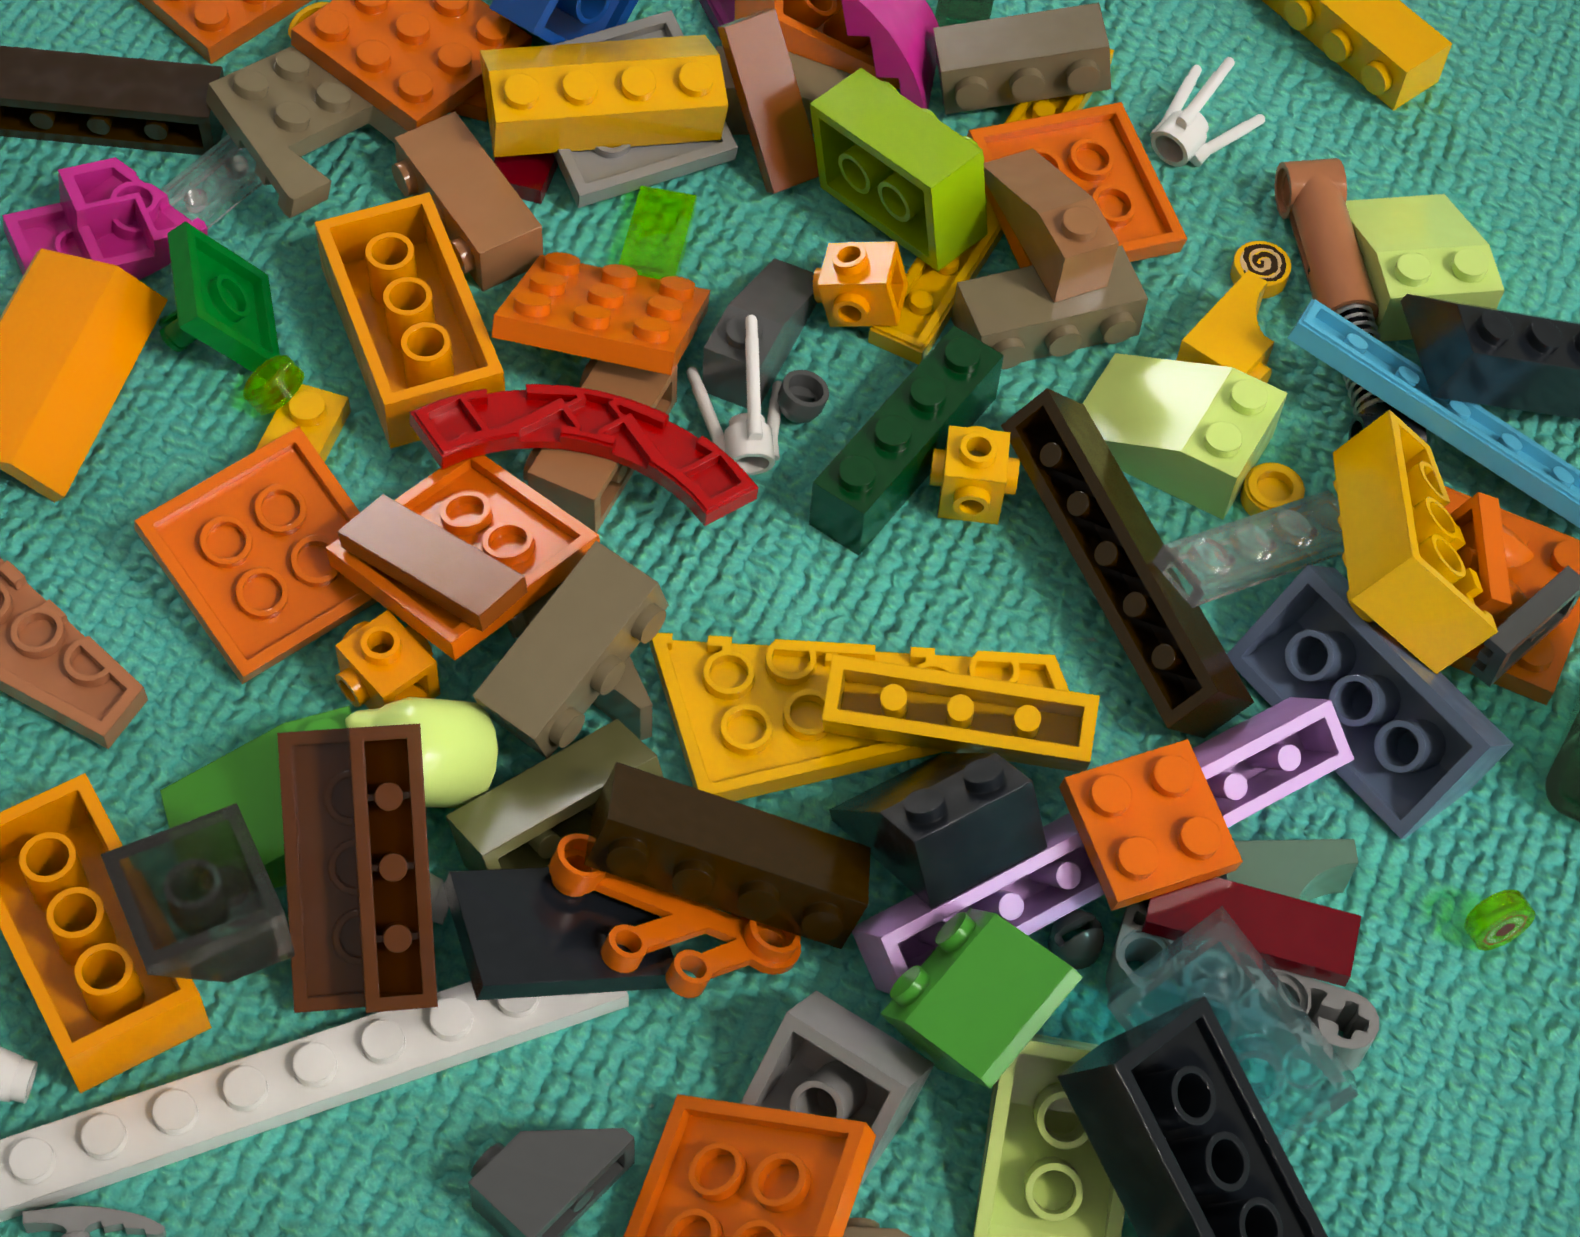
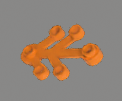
(747, 940)

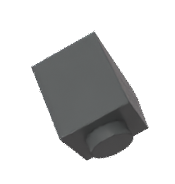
(548, 1178)

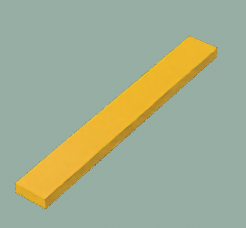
(932, 293)

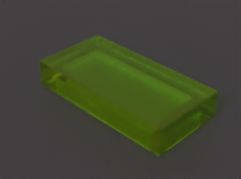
(658, 232)

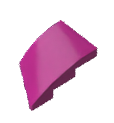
(900, 41)
(100, 217)

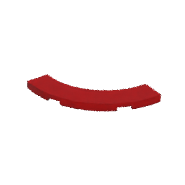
(590, 424)

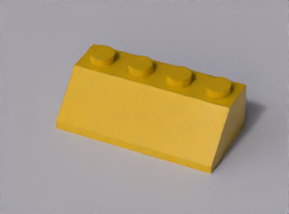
(603, 94)

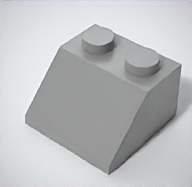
(839, 1068)

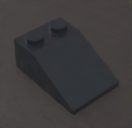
(947, 823)

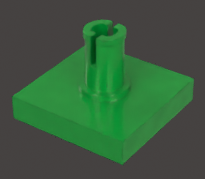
(218, 301)

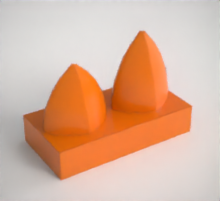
(1489, 552)

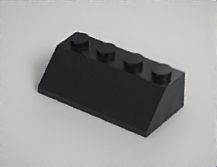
(1496, 356)
(1186, 1133)

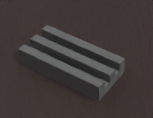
(1527, 626)

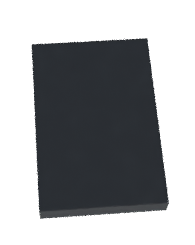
(538, 942)

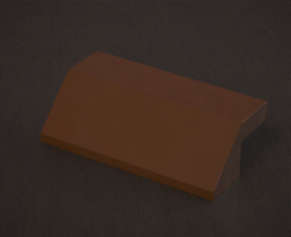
(357, 868)

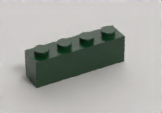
(896, 445)

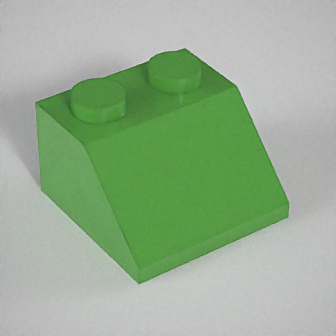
(978, 996)

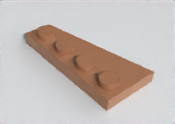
(59, 668)

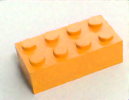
(406, 309)
(77, 942)

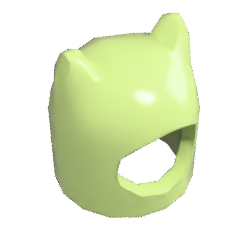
(455, 741)

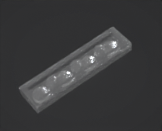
(1253, 549)

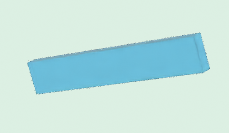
(1456, 422)

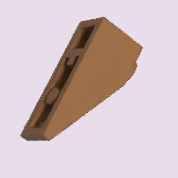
(1054, 223)

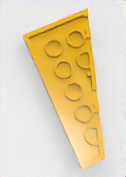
(756, 710)

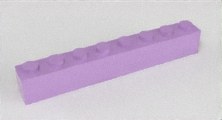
(1245, 771)

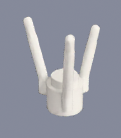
(1183, 132)
(748, 437)

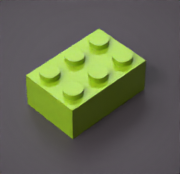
(900, 168)

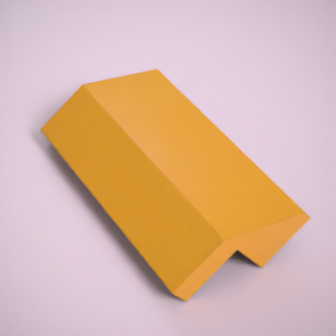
(64, 361)

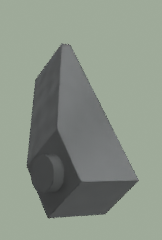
(782, 303)

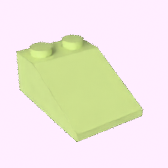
(1421, 250)
(1185, 425)
(1037, 1159)

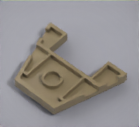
(288, 110)

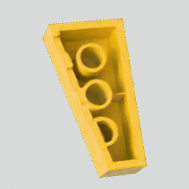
(1405, 545)

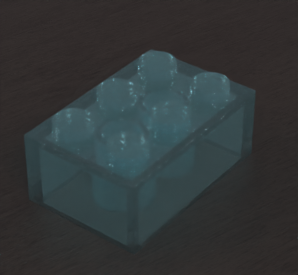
(1275, 1041)

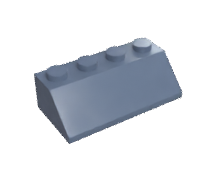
(1407, 728)

